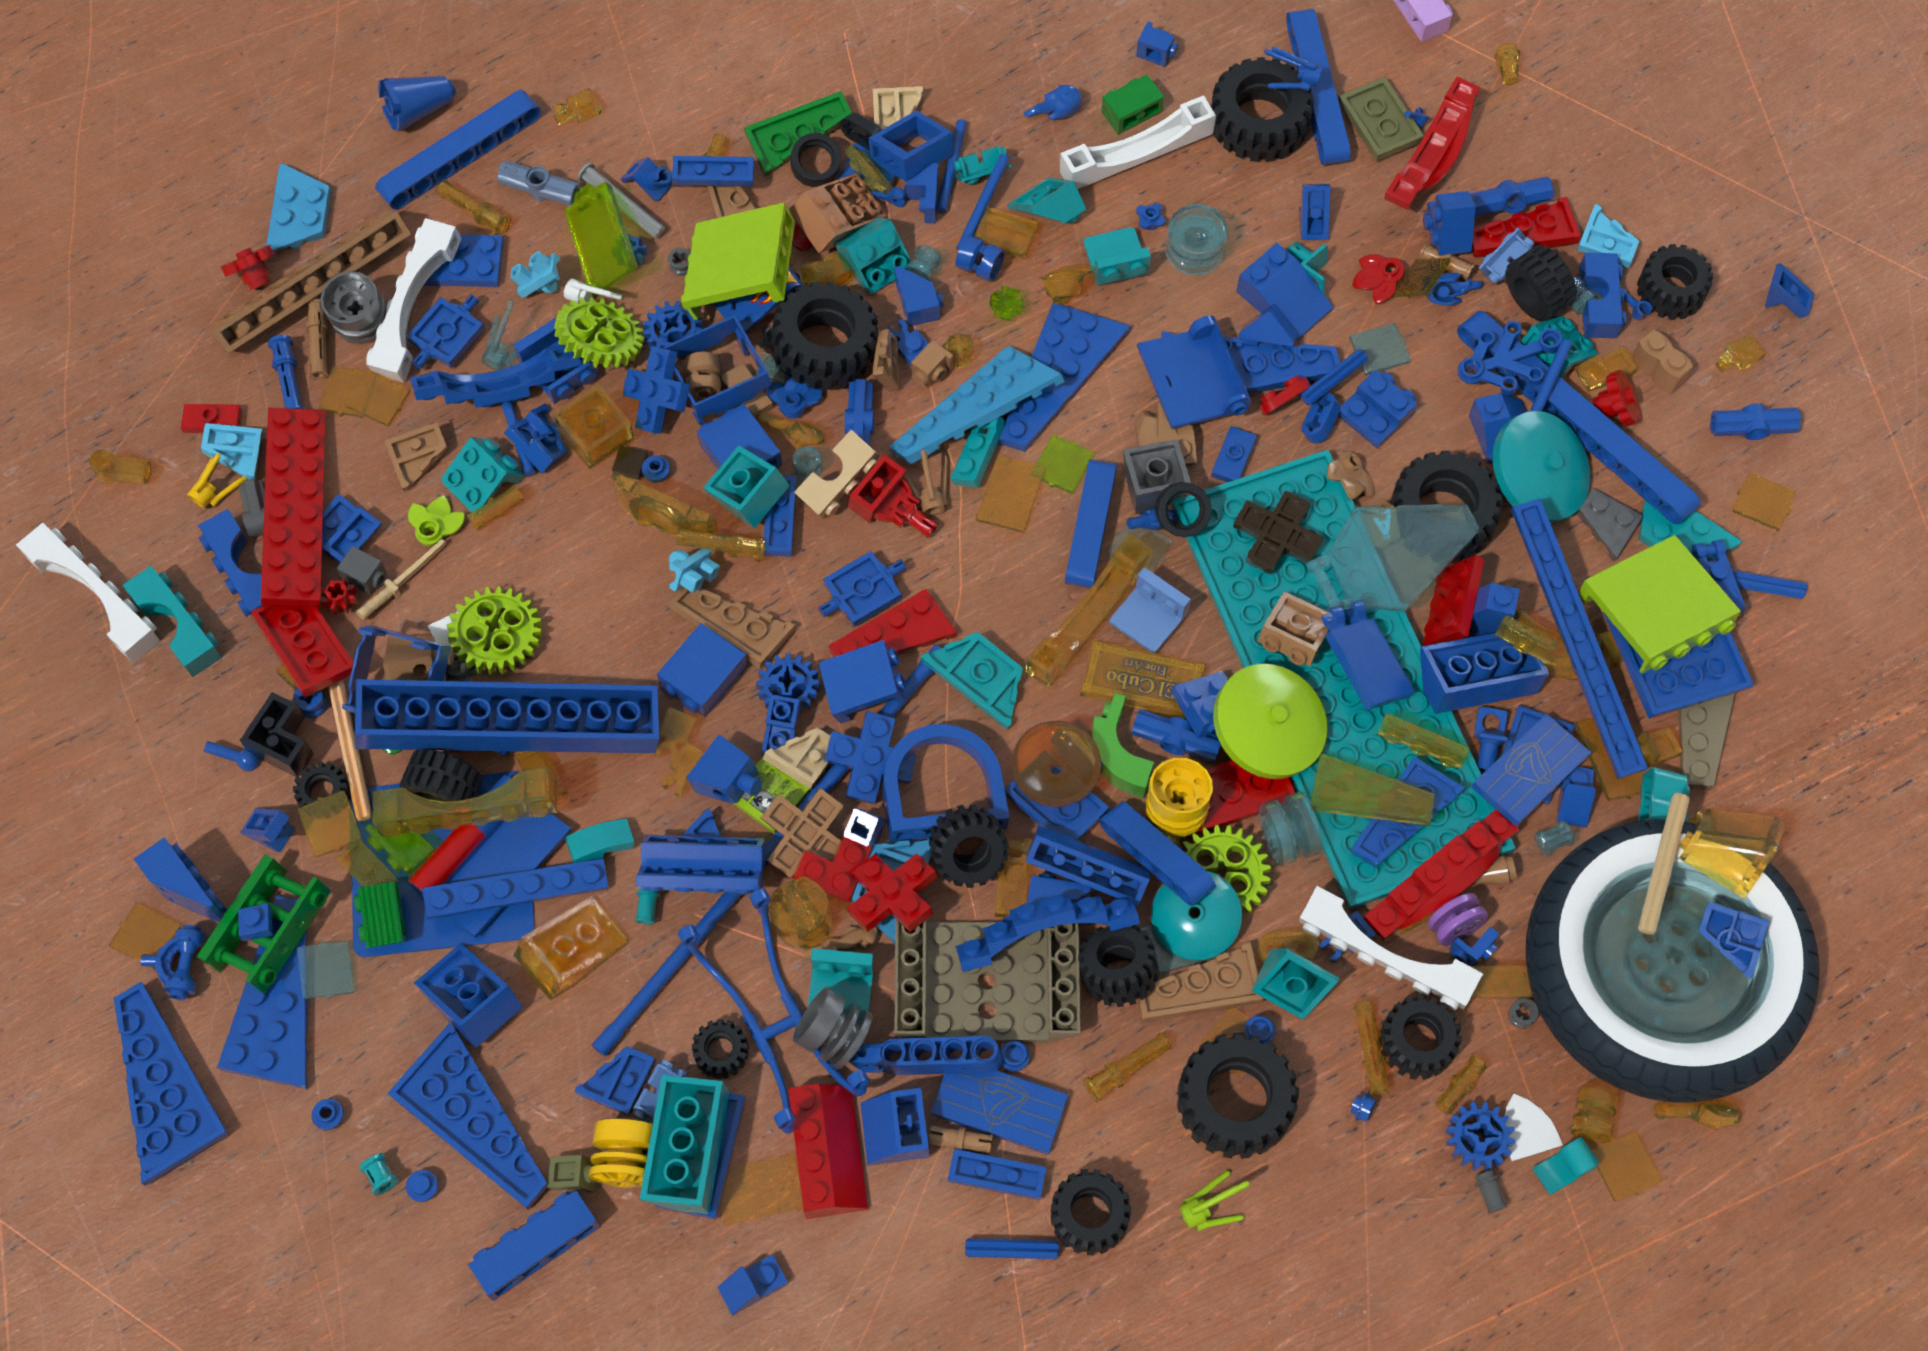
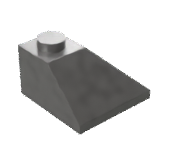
(1151, 470)

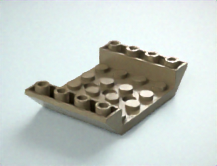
(1032, 995)

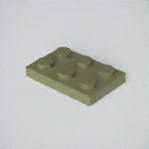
(1380, 118)

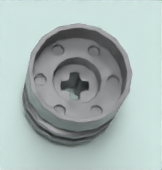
(353, 306)
(837, 1030)

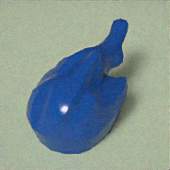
(1062, 101)
(1448, 287)

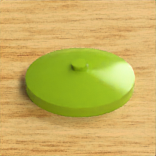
(1270, 721)

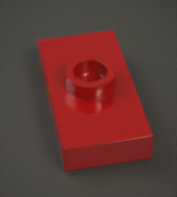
(197, 415)

